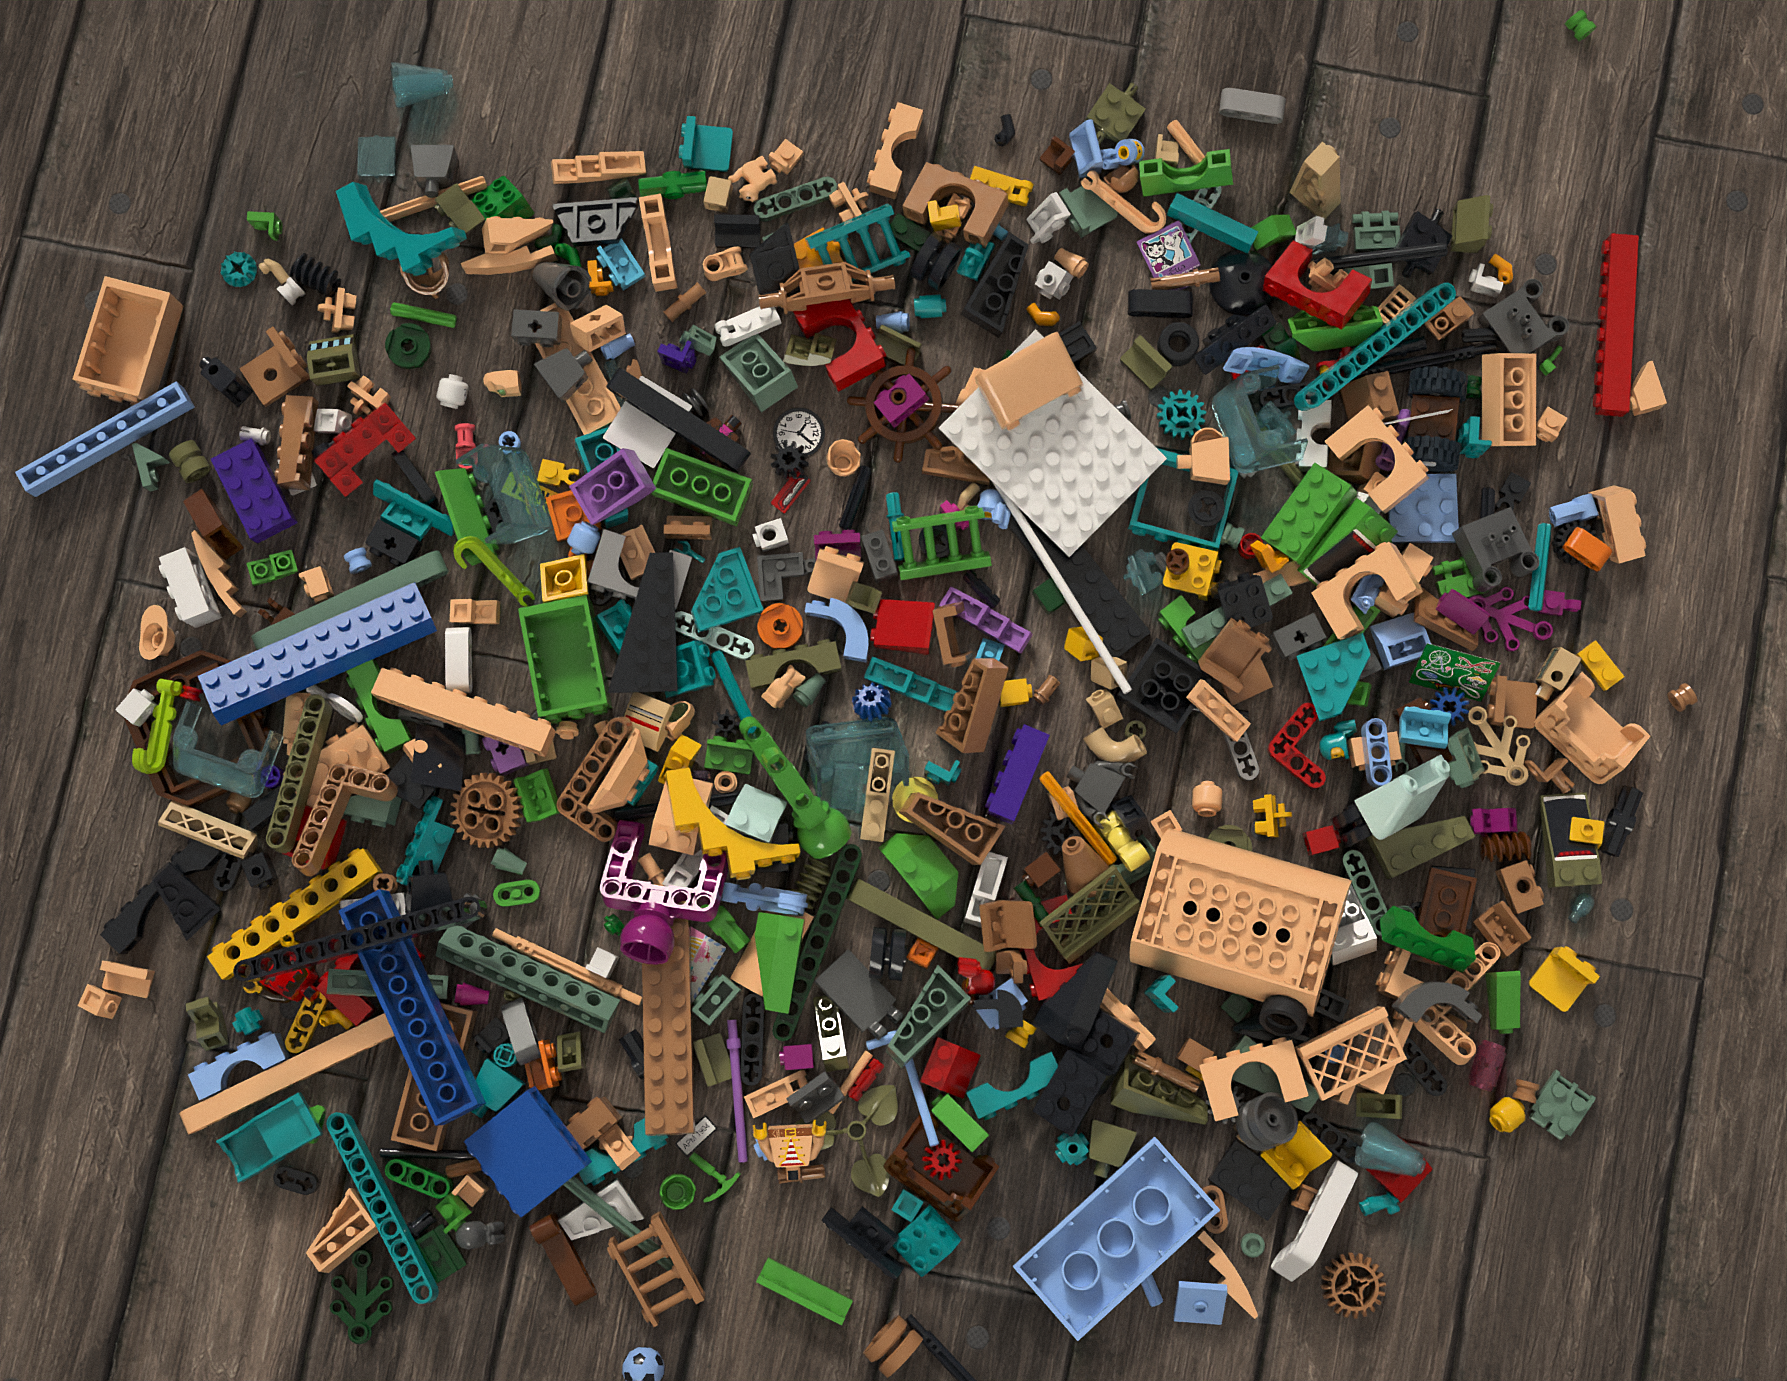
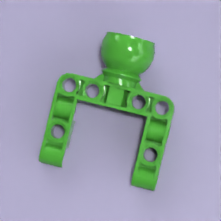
(820, 827)

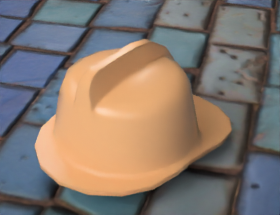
(155, 636)

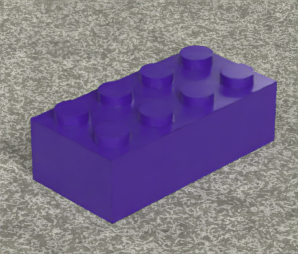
(254, 491)
(1019, 770)

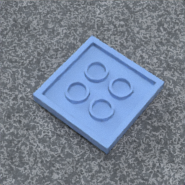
(1428, 512)

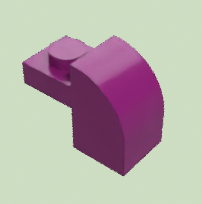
(1494, 820)

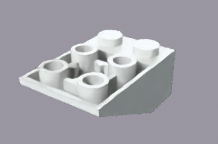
(1354, 934)

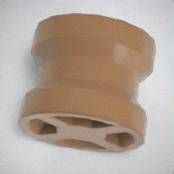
(1682, 697)
(1526, 1091)

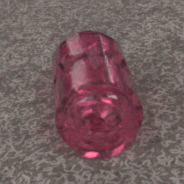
(1487, 1077)

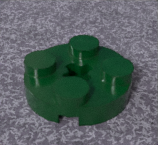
(402, 335)

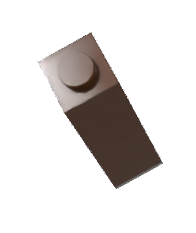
(212, 524)

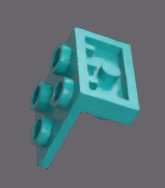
(926, 1241)

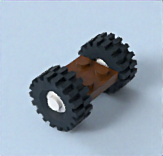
(1435, 436)

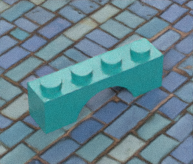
(988, 1099)
(603, 1163)

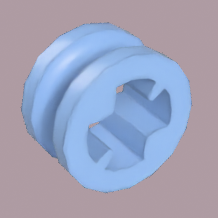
(512, 435)

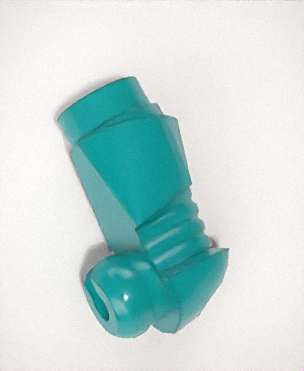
(1376, 1203)

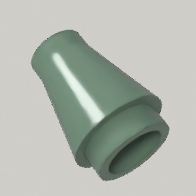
(808, 691)
(508, 861)

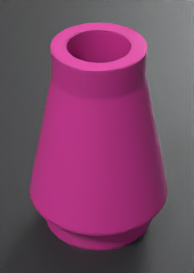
(470, 995)

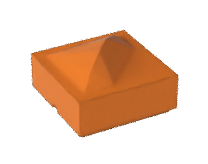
(922, 953)

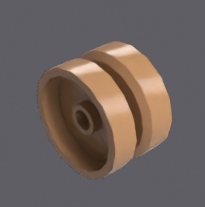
(889, 1342)

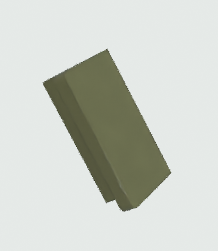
(896, 345)
(1146, 363)
(713, 1059)

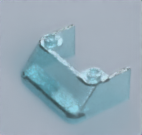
(1249, 446)
(514, 490)
(853, 743)
(244, 778)

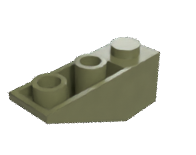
(830, 1034)

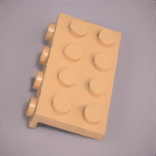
(353, 749)

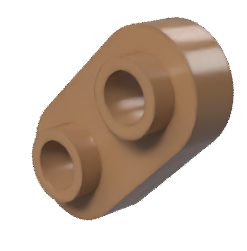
(1222, 1215)

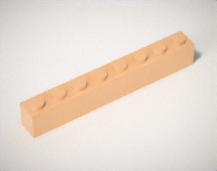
(464, 712)

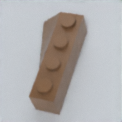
(296, 442)
(975, 706)

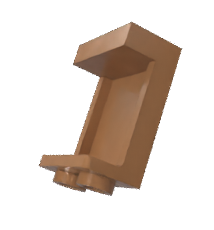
(947, 634)
(1234, 654)

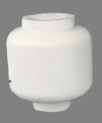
(452, 391)

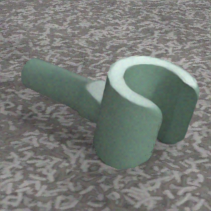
(1402, 749)

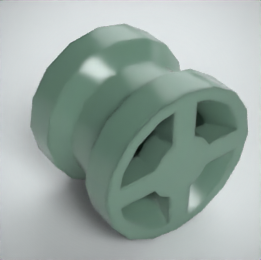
(1231, 535)

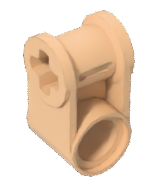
(726, 264)

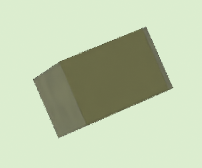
(570, 1052)

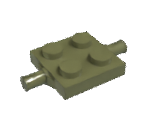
(1115, 113)

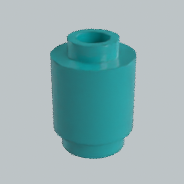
(929, 306)

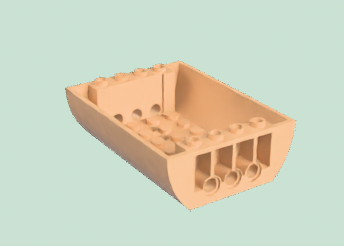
(1245, 891)

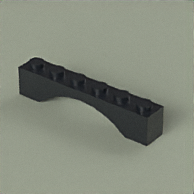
(128, 927)

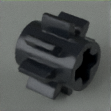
(722, 718)

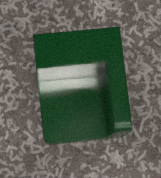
(1049, 596)

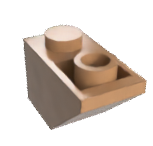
(1449, 318)

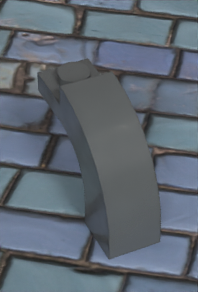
(1420, 997)

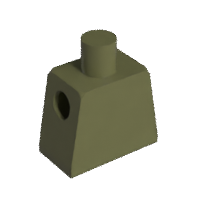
(1108, 1145)

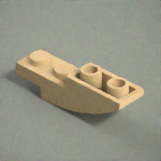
(877, 794)

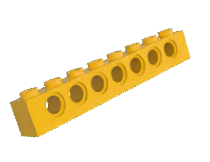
(367, 870)

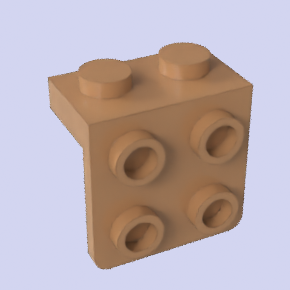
(1512, 699)
(1007, 925)

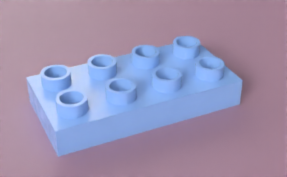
(1116, 1238)

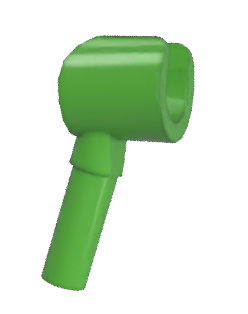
(1547, 366)

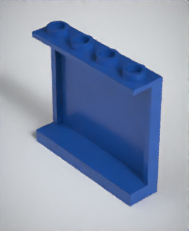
(527, 1151)

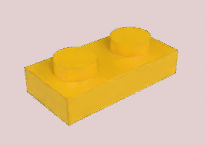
(1600, 665)

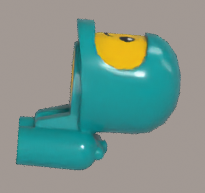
(1335, 744)

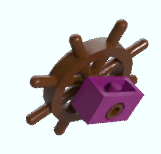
(902, 401)

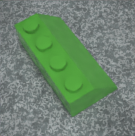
(465, 508)

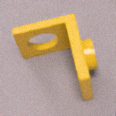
(1586, 831)

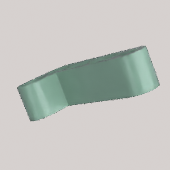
(1371, 891)

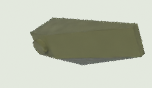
(1154, 1095)

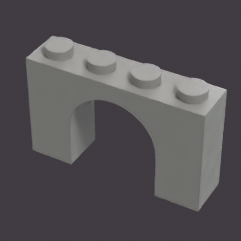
(606, 574)

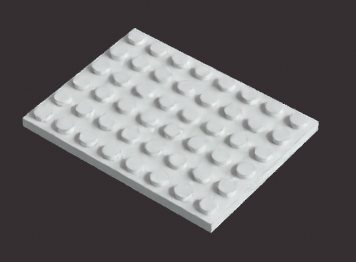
(1063, 462)

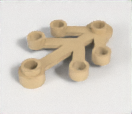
(1501, 749)

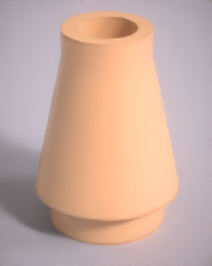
(1071, 262)

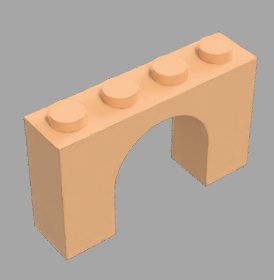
(1366, 428)
(1335, 594)
(1279, 1057)

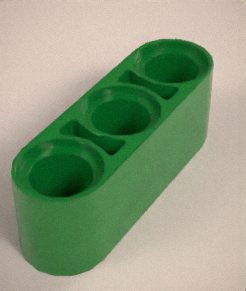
(407, 1178)

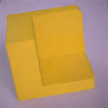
(943, 217)
(1080, 645)

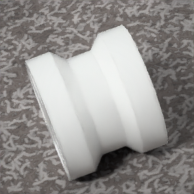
(291, 291)

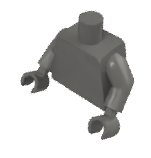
(1098, 787)

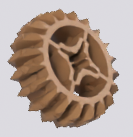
(1372, 1278)

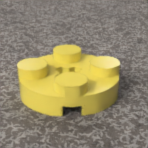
(902, 792)

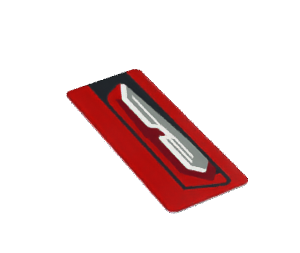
(790, 492)

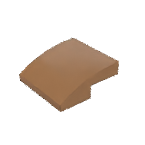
(1254, 683)

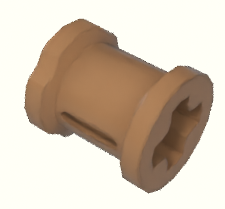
(392, 884)
(1304, 1197)

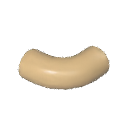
(1113, 751)

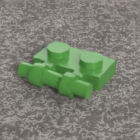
(1462, 583)

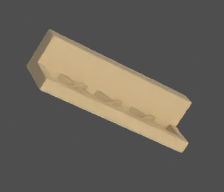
(208, 826)

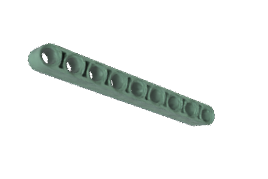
(420, 570)

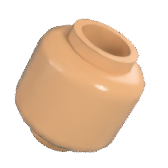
(1207, 799)

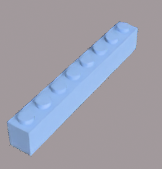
(105, 439)

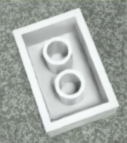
(189, 587)

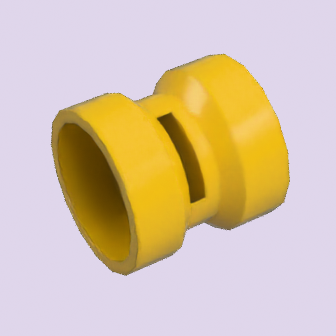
(1020, 1034)

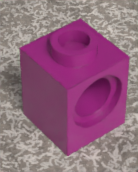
(797, 1057)

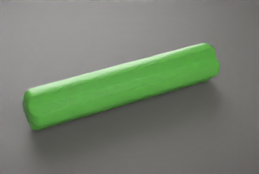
(423, 315)

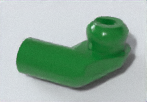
(568, 253)

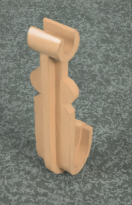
(1123, 206)

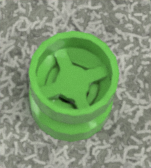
(1580, 25)

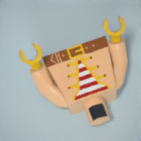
(791, 1145)

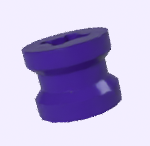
(277, 778)

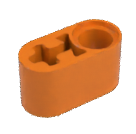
(1587, 549)

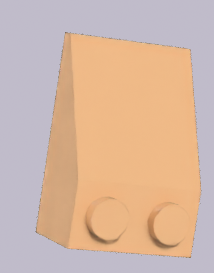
(663, 831)

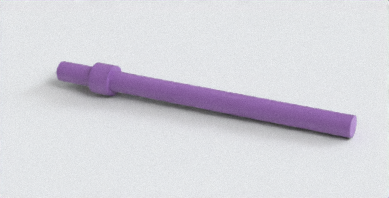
(733, 1045)

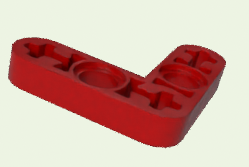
(1290, 751)

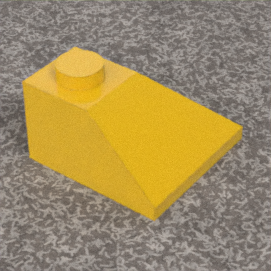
(564, 578)

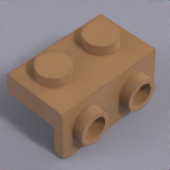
(1502, 928)

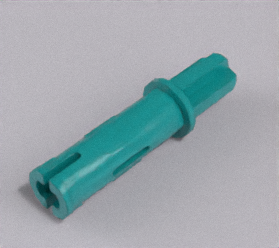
(894, 512)

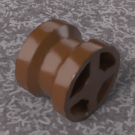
(1175, 557)

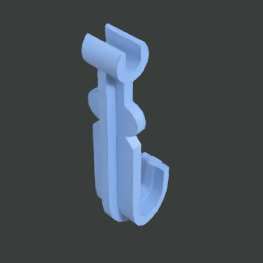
(767, 899)

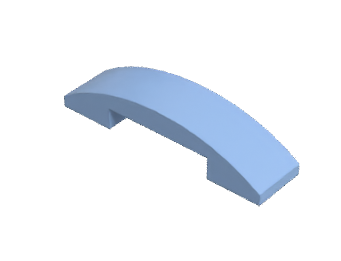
(1255, 358)

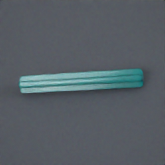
(1539, 574)
(731, 686)

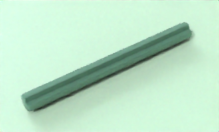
(614, 1218)

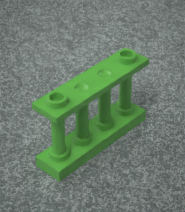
(954, 561)

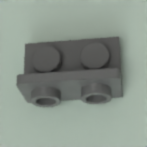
(816, 1097)

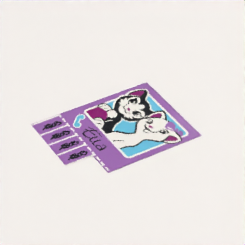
(1168, 252)

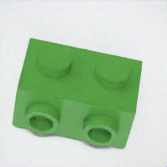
(537, 795)

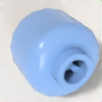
(584, 538)

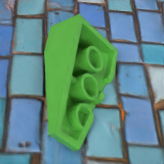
(778, 950)

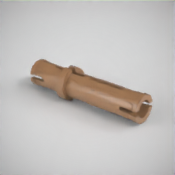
(1186, 279)
(1166, 1071)

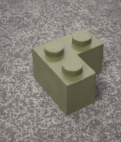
(458, 209)

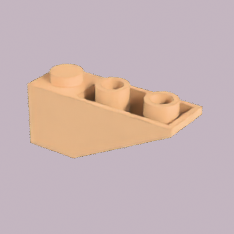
(509, 234)

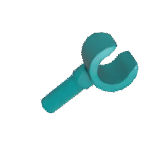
(686, 550)

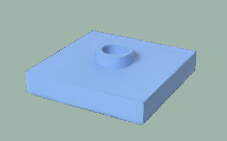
(1200, 1302)

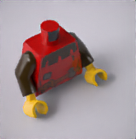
(288, 985)

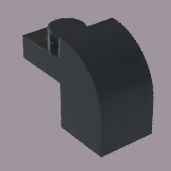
(1008, 1007)

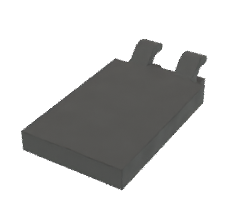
(857, 995)

